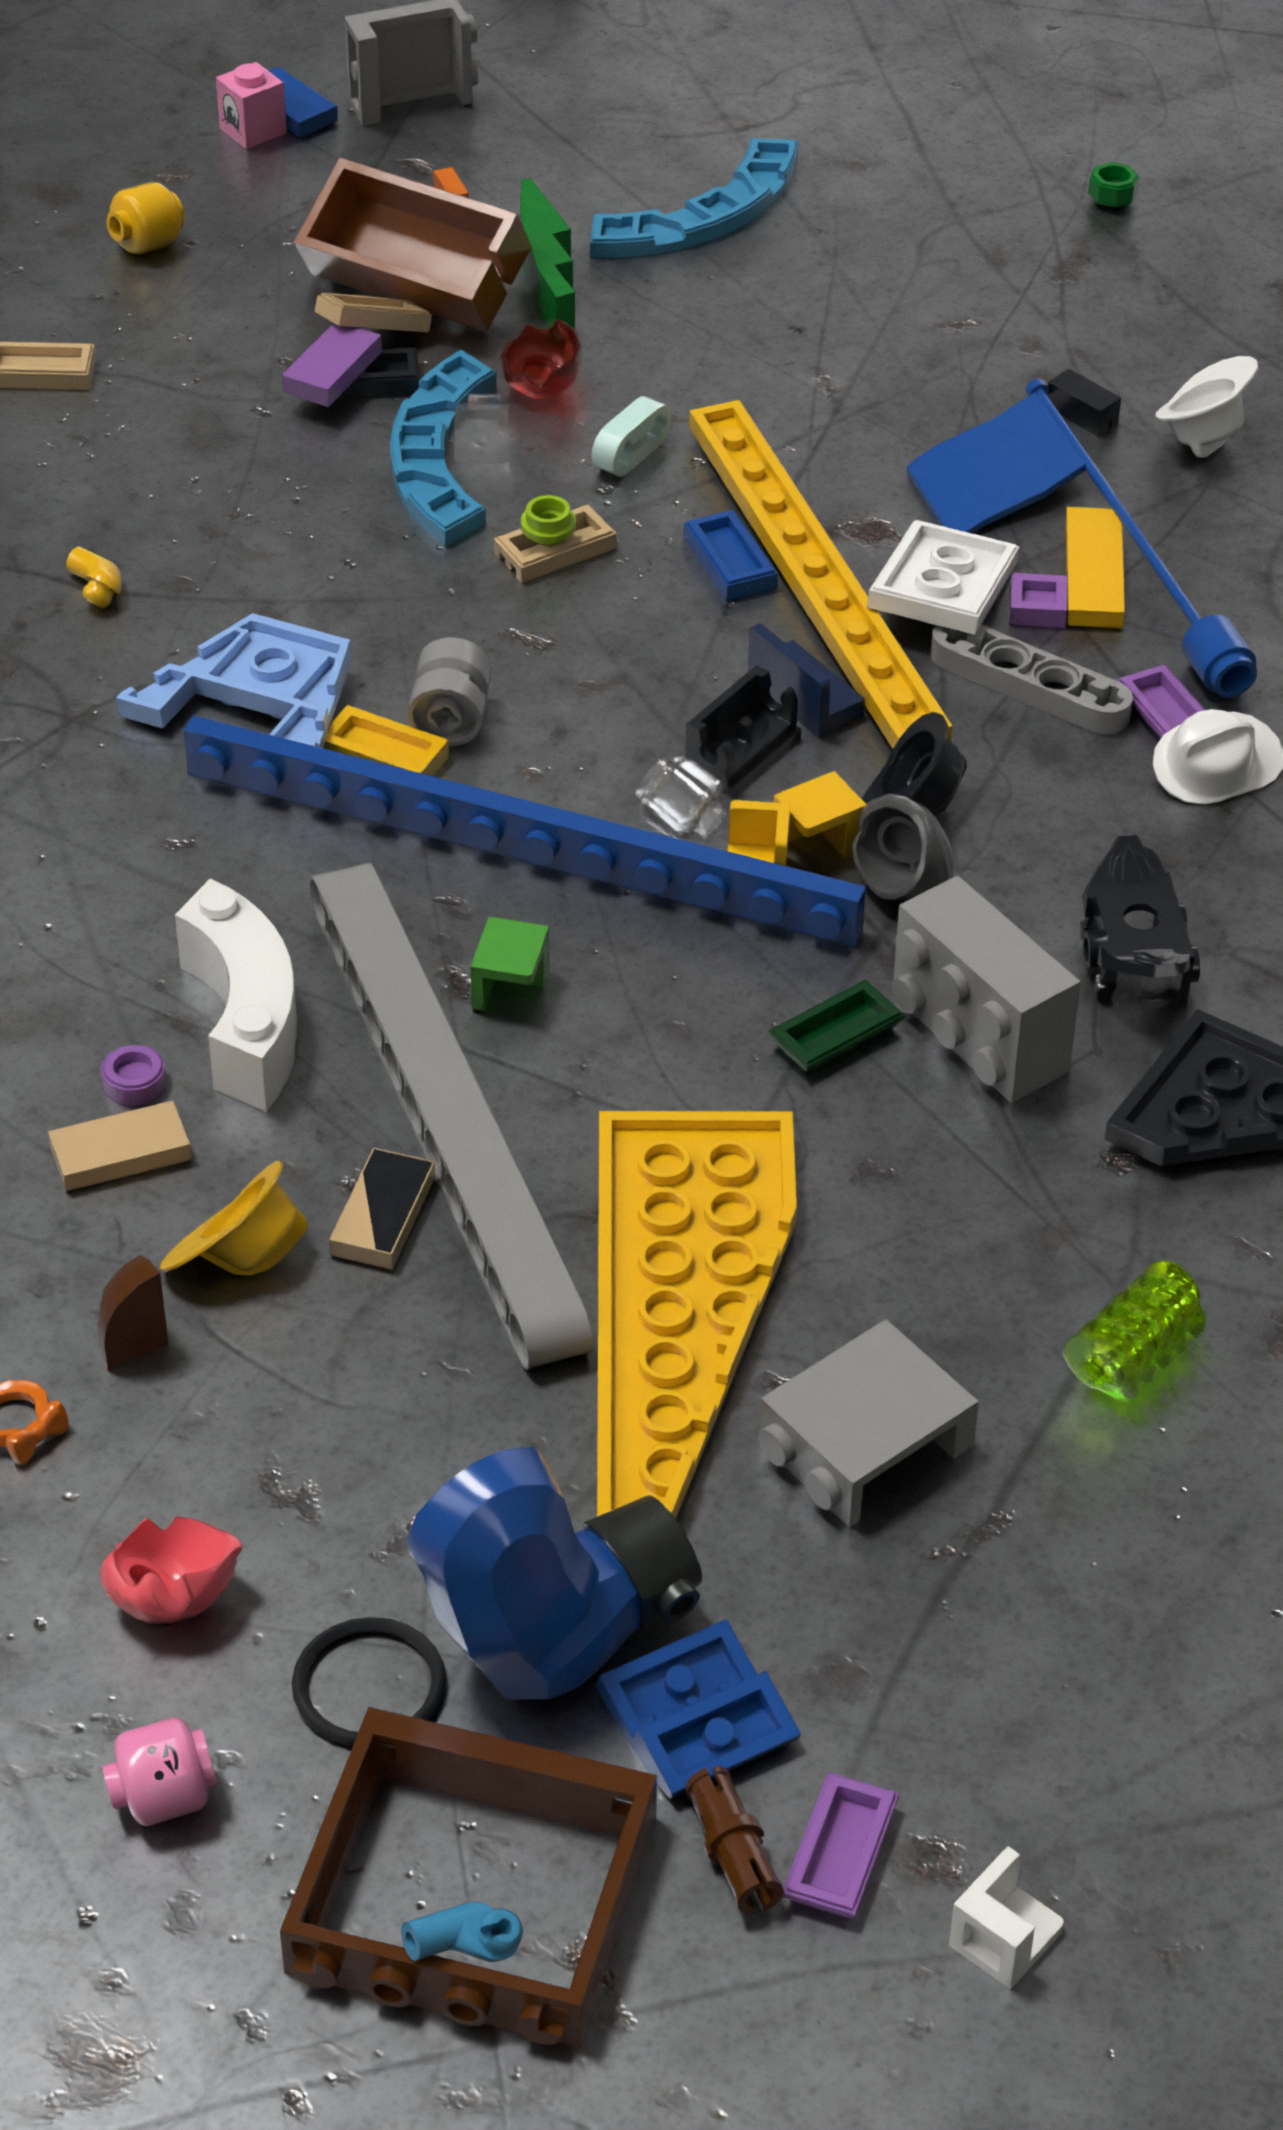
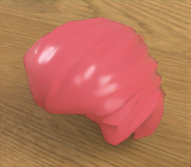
(170, 1571)

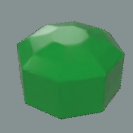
(1113, 184)

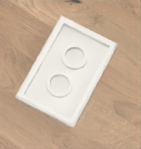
(943, 577)

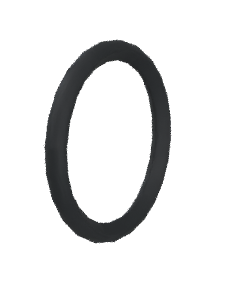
(360, 1625)

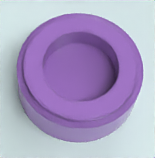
(133, 1075)

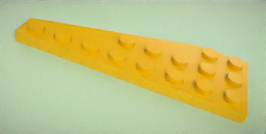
(685, 1261)

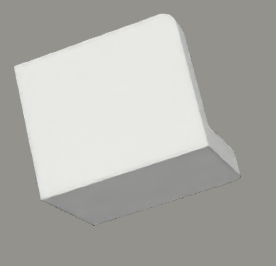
(1002, 1924)

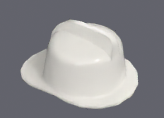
(1210, 405)
(1217, 757)

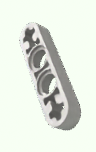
(1088, 702)

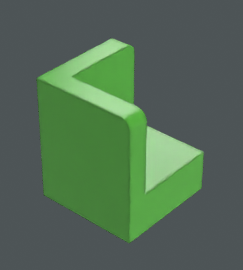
(509, 953)

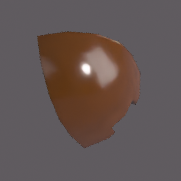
(132, 1314)

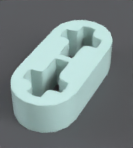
(631, 436)

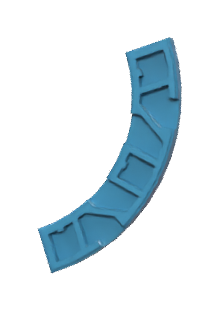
(753, 190)
(420, 444)

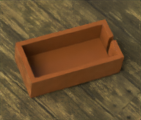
(413, 243)

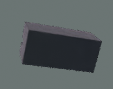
(1084, 402)

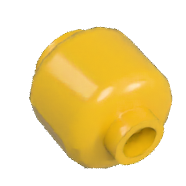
(145, 218)

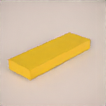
(1094, 568)

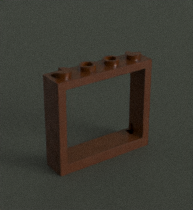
(491, 1773)

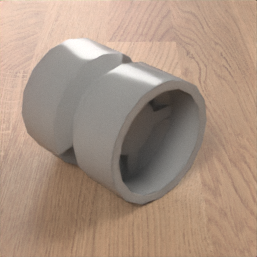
(450, 690)

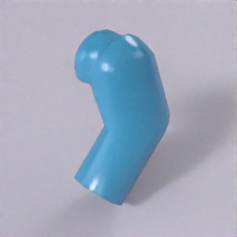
(466, 1929)

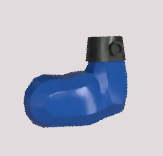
(530, 1593)

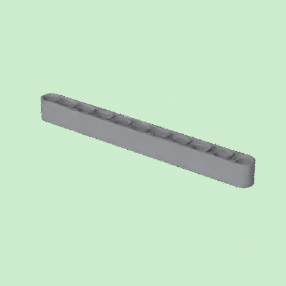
(451, 1119)

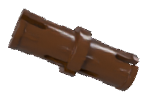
(734, 1840)

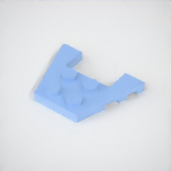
(256, 666)

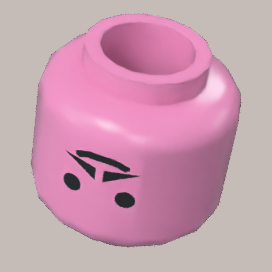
(160, 1771)

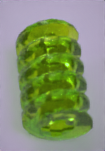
(1138, 1332)

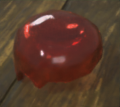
(542, 360)

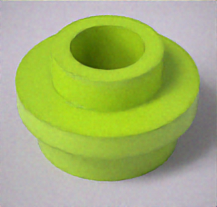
(548, 520)

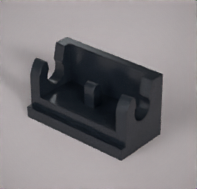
(743, 730)

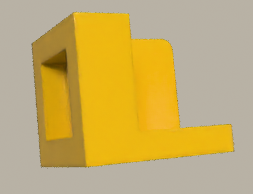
(824, 807)
(759, 830)

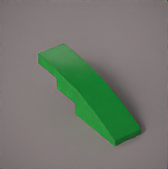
(549, 261)

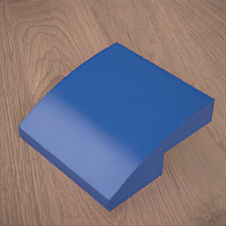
(696, 1707)

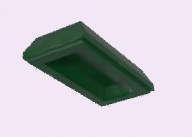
(836, 1026)

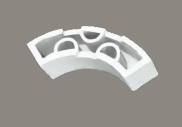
(248, 966)

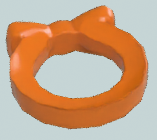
(50, 1420)

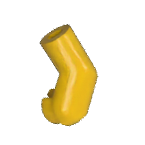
(102, 575)

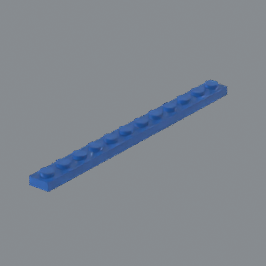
(527, 831)

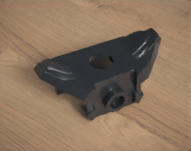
(1126, 882)

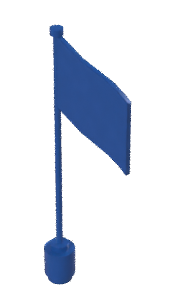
(1025, 459)

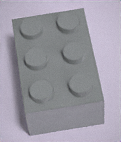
(985, 989)

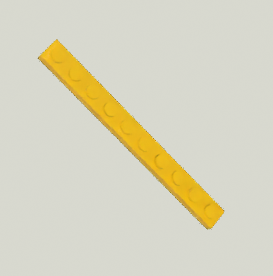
(814, 569)

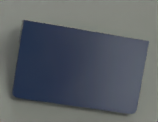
(822, 697)

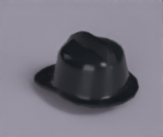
(922, 766)

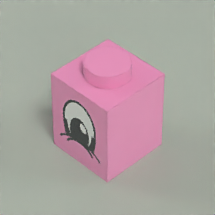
(251, 105)

